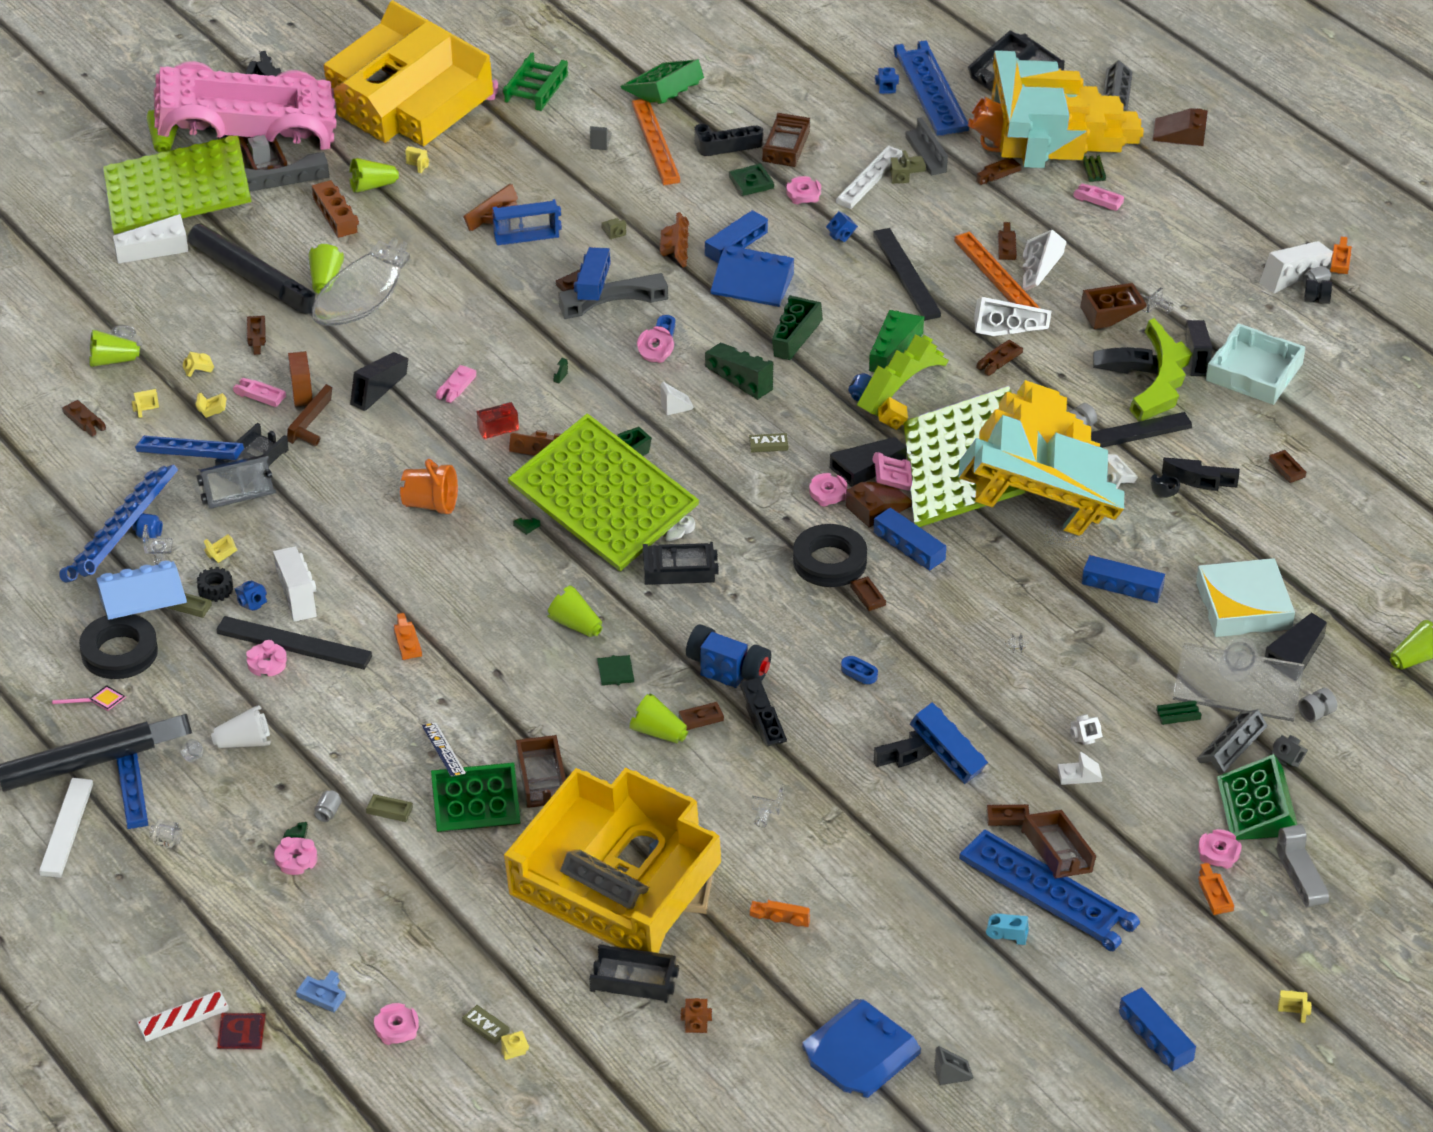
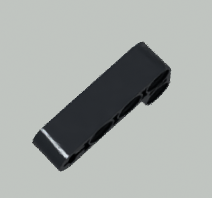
(727, 141)

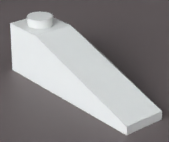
(1040, 256)
(1002, 318)

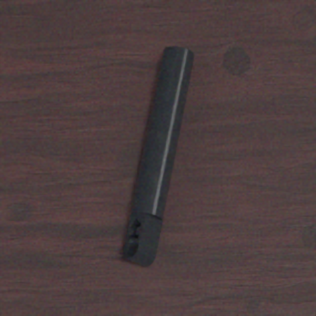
(252, 268)
(90, 752)

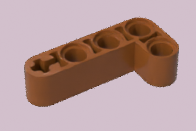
(300, 378)

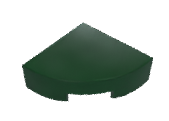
(562, 371)
(526, 525)
(297, 831)

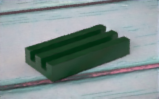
(1093, 161)
(1179, 712)

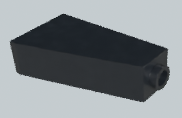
(1200, 346)
(376, 379)
(857, 464)
(1299, 642)

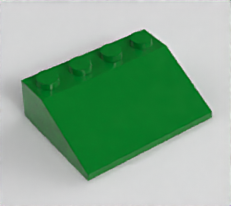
(665, 80)
(476, 799)
(1257, 799)

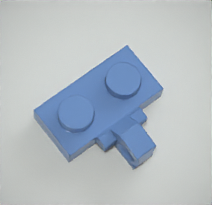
(322, 992)

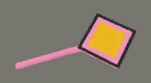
(105, 698)

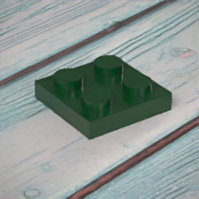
(751, 179)

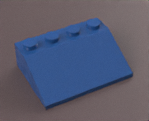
(753, 275)

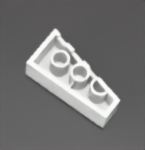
(151, 240)
(1289, 265)
(296, 583)

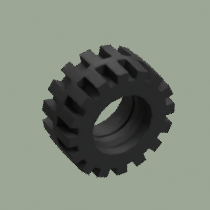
(214, 576)

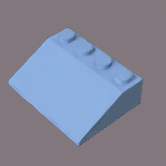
(140, 589)

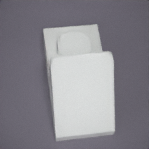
(1083, 772)

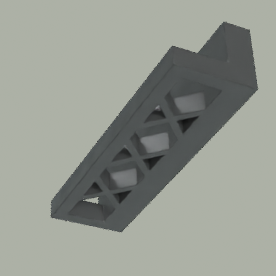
(1114, 85)
(928, 147)
(1234, 740)
(603, 878)

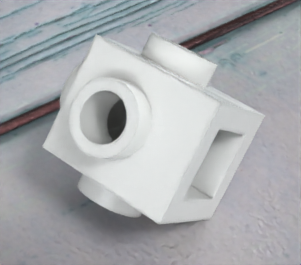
(1085, 729)

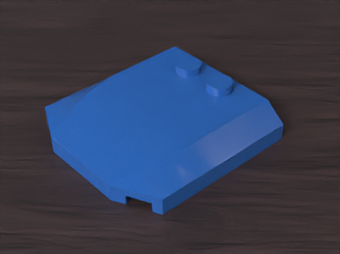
(860, 1048)

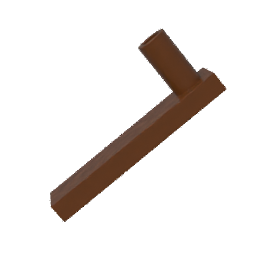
(306, 417)

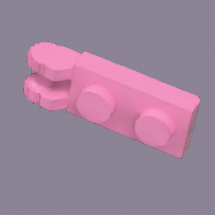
(1098, 196)
(456, 383)
(260, 392)

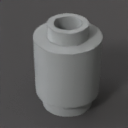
(1319, 273)
(327, 806)

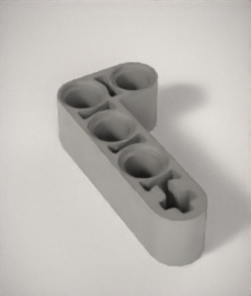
(1300, 866)

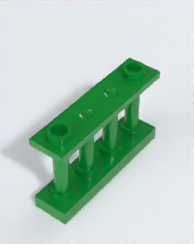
(545, 91)

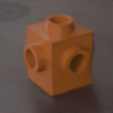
(696, 1015)

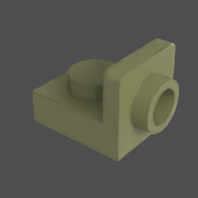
(915, 163)
(898, 173)
(614, 228)

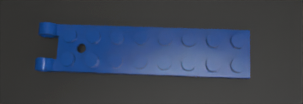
(932, 89)
(119, 524)
(1059, 895)

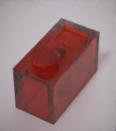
(497, 420)

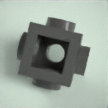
(1289, 750)

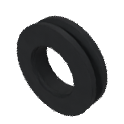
(826, 573)
(122, 665)

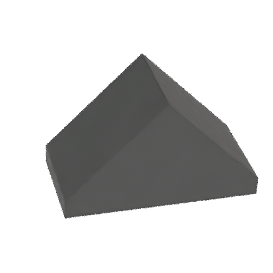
(599, 138)
(951, 1067)

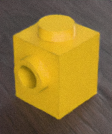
(893, 413)

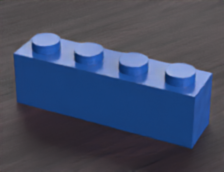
(737, 234)
(592, 274)
(909, 539)
(1123, 578)
(948, 742)
(1157, 1029)

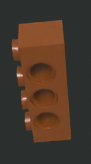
(335, 208)

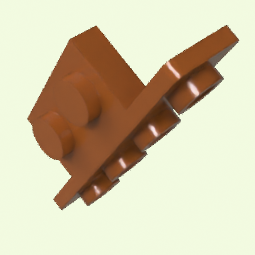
(484, 212)
(675, 239)
(532, 443)

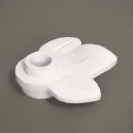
(684, 526)

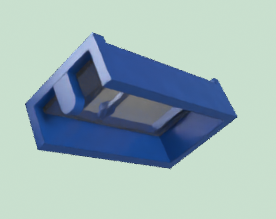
(526, 222)

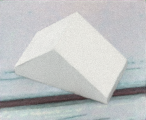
(673, 400)

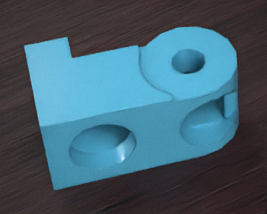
(1008, 927)

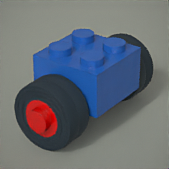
(726, 658)

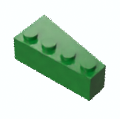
(894, 335)

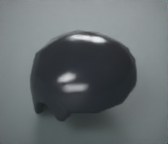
(1165, 485)

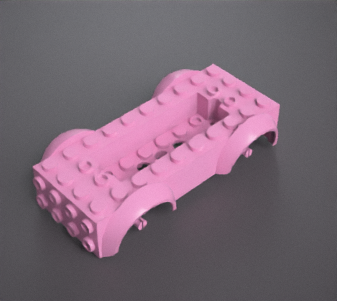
(244, 103)

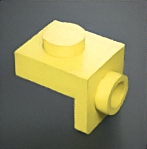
(417, 157)
(197, 361)
(144, 401)
(212, 405)
(221, 548)
(1294, 1002)
(514, 1045)

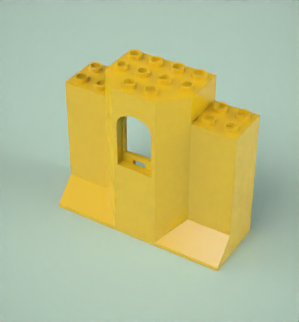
(430, 92)
(601, 822)

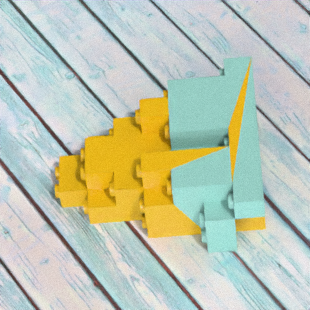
(1054, 114)
(1044, 452)

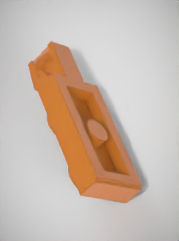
(1341, 257)
(406, 638)
(1215, 890)
(781, 912)

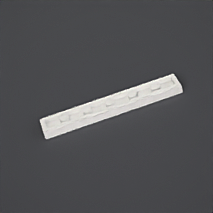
(868, 178)
(66, 827)

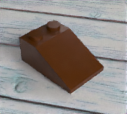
(1182, 127)
(1111, 304)
(872, 498)

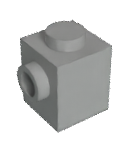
(259, 149)

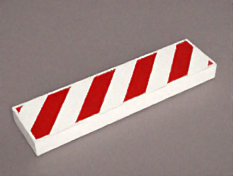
(182, 1016)

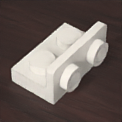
(1119, 472)

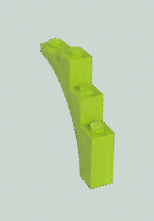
(1171, 359)
(903, 366)

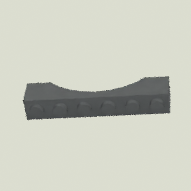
(308, 168)
(644, 288)

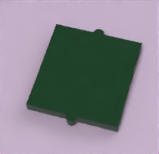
(615, 670)

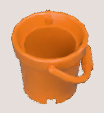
(988, 122)
(430, 487)

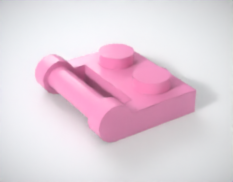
(893, 476)

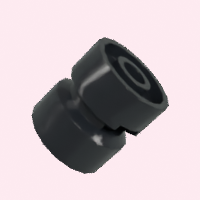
(1318, 291)

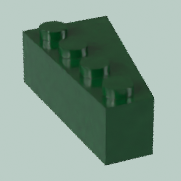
(795, 326)

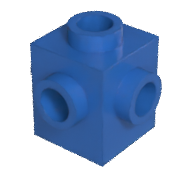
(886, 80)
(841, 226)
(251, 595)

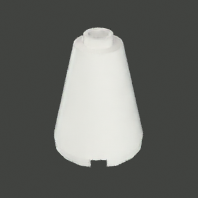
(243, 731)

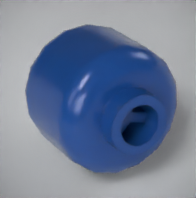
(859, 385)
(154, 525)

